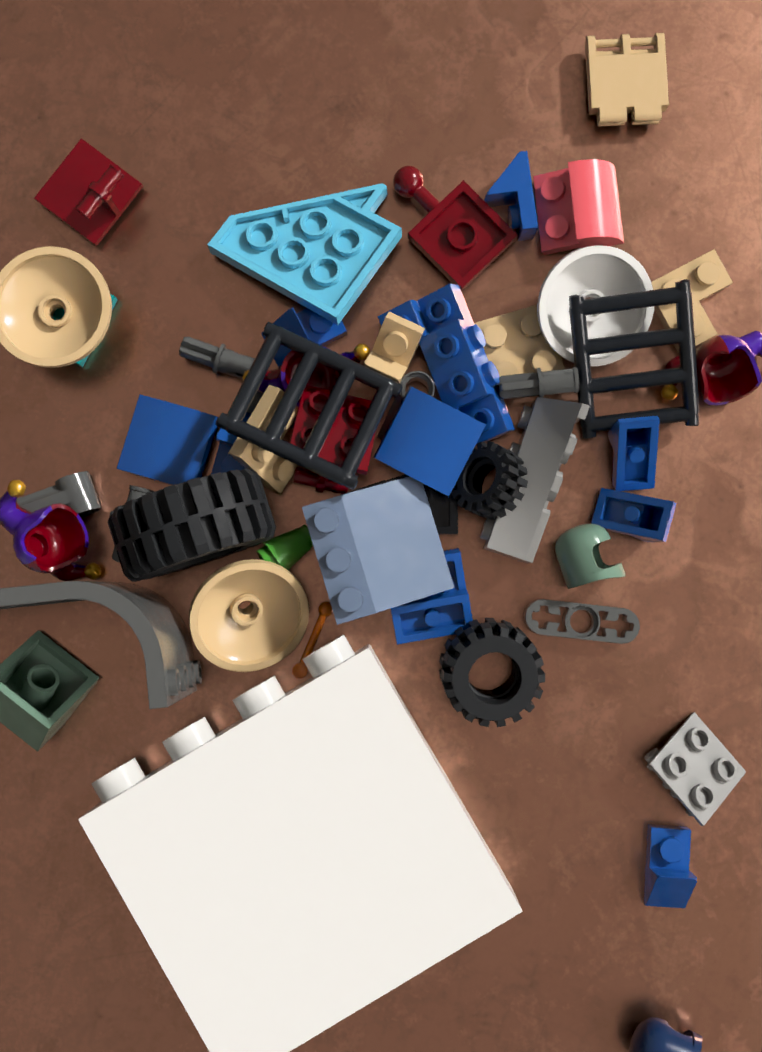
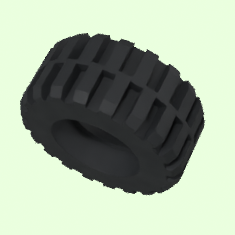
(191, 524)

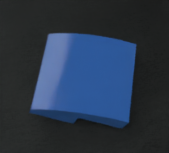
(167, 441)
(429, 441)
(438, 613)

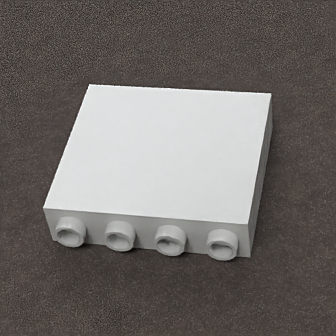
(297, 856)

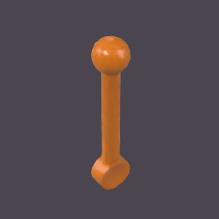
(325, 610)

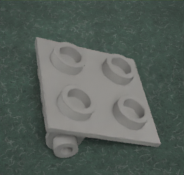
(696, 768)

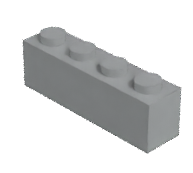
(543, 447)

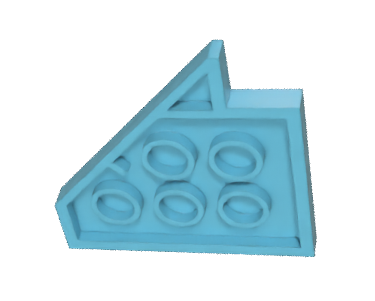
(312, 248)

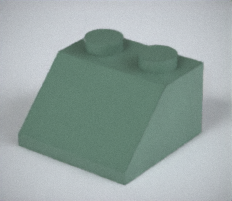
(41, 689)

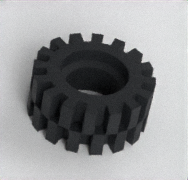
(504, 487)

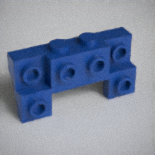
(458, 359)

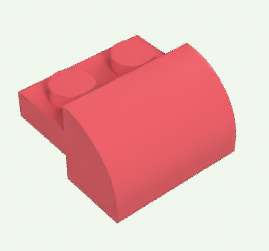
(578, 206)

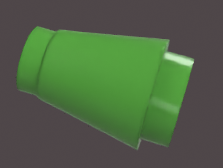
(287, 547)

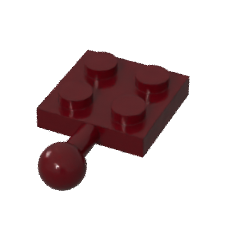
(459, 232)

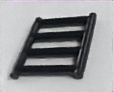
(682, 335)
(308, 456)

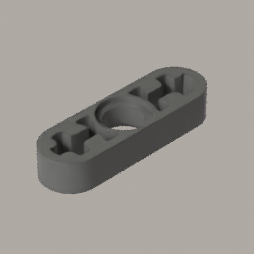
(610, 614)

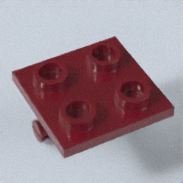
(88, 192)
(338, 439)

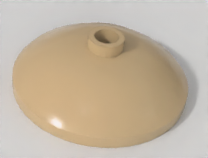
(34, 289)
(252, 635)

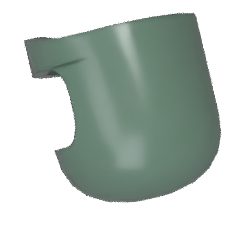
(580, 556)

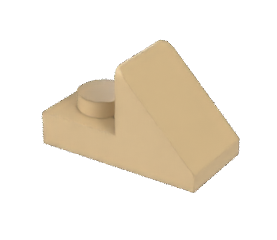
(394, 347)

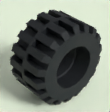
(504, 700)

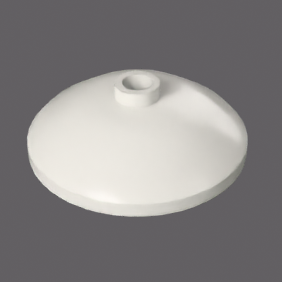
(594, 274)

